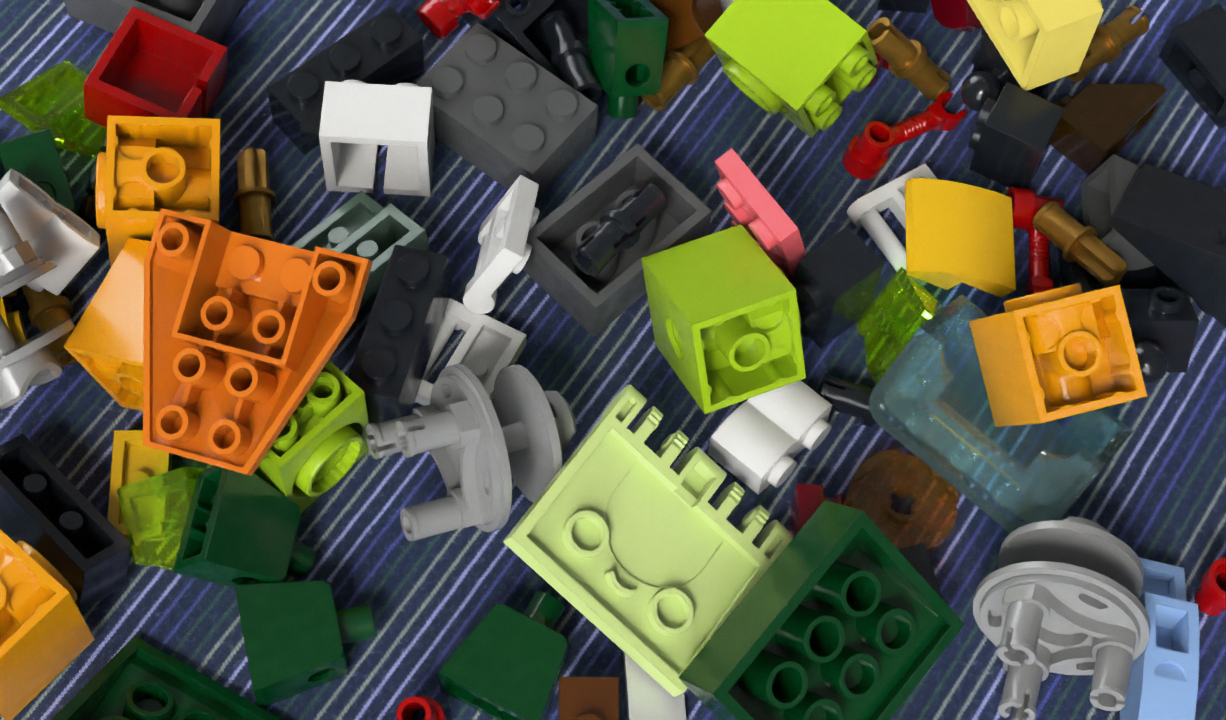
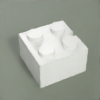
(362, 117)

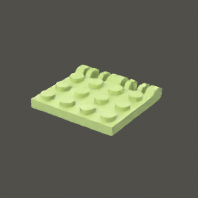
(643, 543)

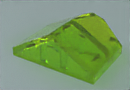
(56, 103)
(894, 320)
(157, 515)

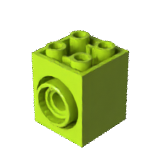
(794, 57)
(724, 318)
(319, 439)

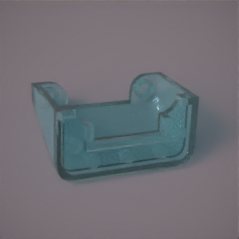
(942, 414)

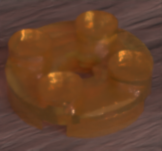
(907, 476)

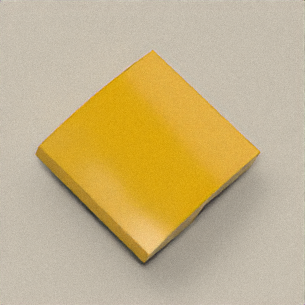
(959, 236)

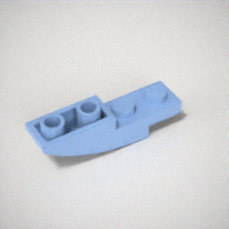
(1167, 672)

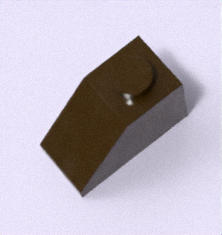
(1104, 121)

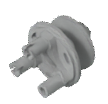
(31, 360)
(479, 447)
(1064, 608)

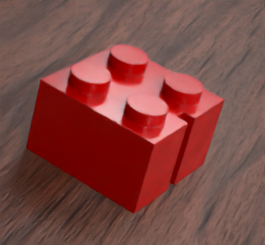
(154, 72)

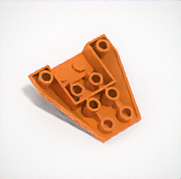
(236, 336)

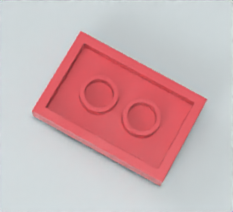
(759, 214)

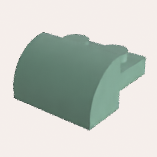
(368, 232)

